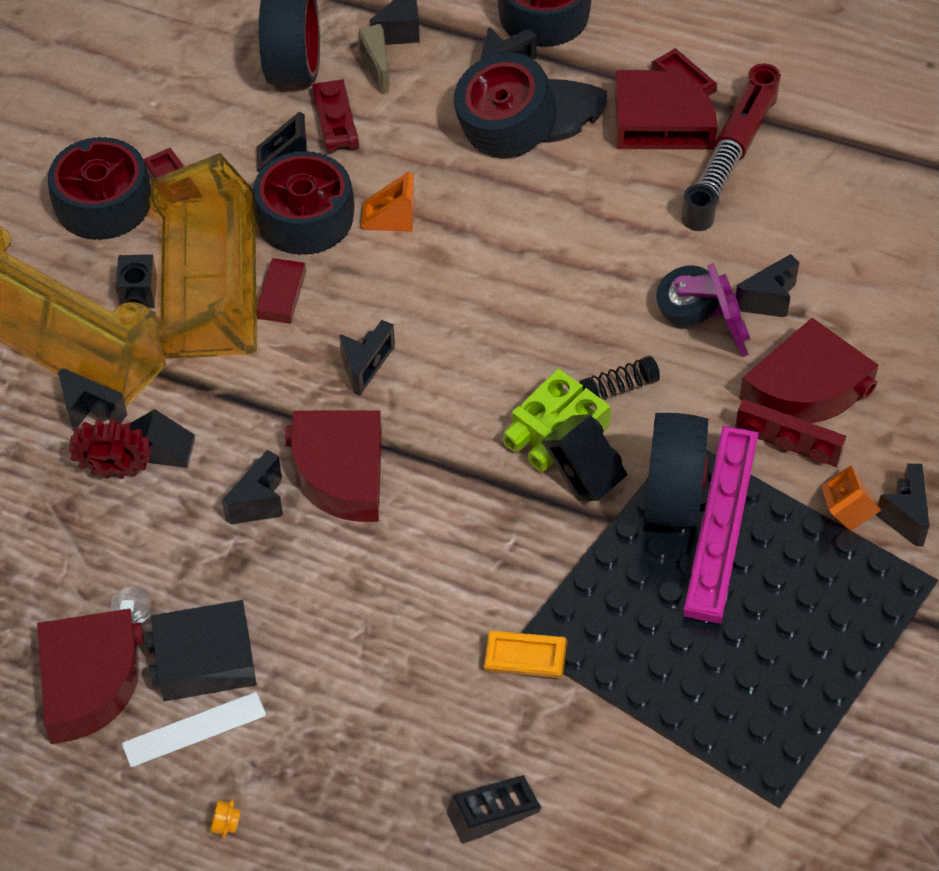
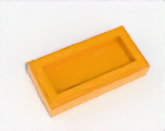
(525, 654)

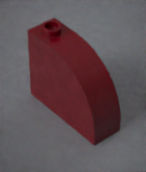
(662, 112)
(811, 375)
(338, 460)
(87, 671)

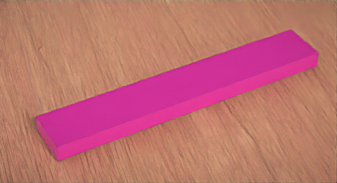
(721, 525)

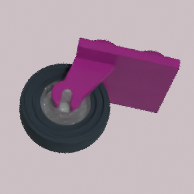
(694, 294)

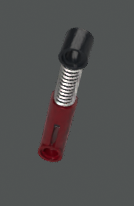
(731, 146)

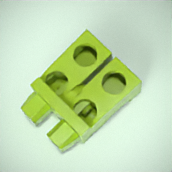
(546, 411)

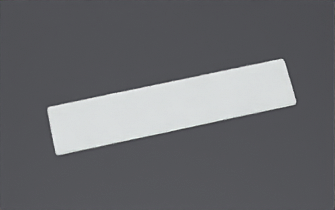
(193, 729)

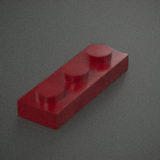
(791, 433)

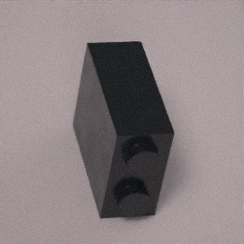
(201, 651)

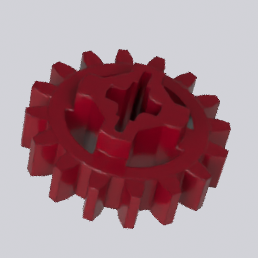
(110, 448)

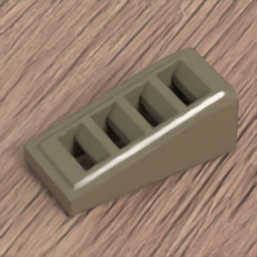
(374, 55)

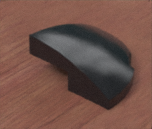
(574, 107)

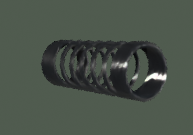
(648, 370)

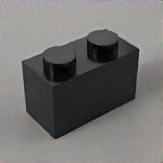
(585, 457)

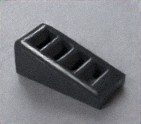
(469, 818)

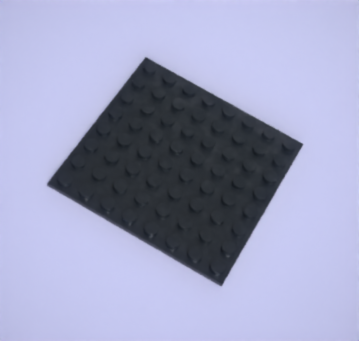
(796, 642)

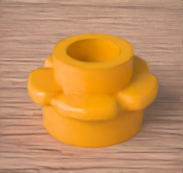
(224, 818)

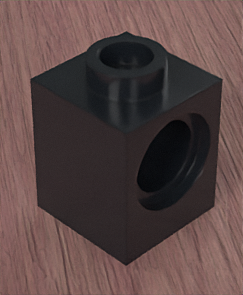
(136, 280)

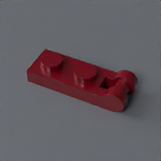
(335, 115)

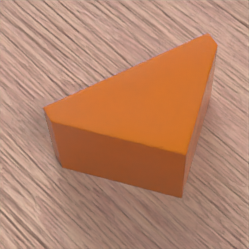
(391, 207)
(849, 499)

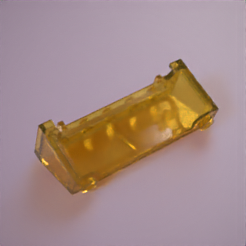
(206, 260)
(75, 333)

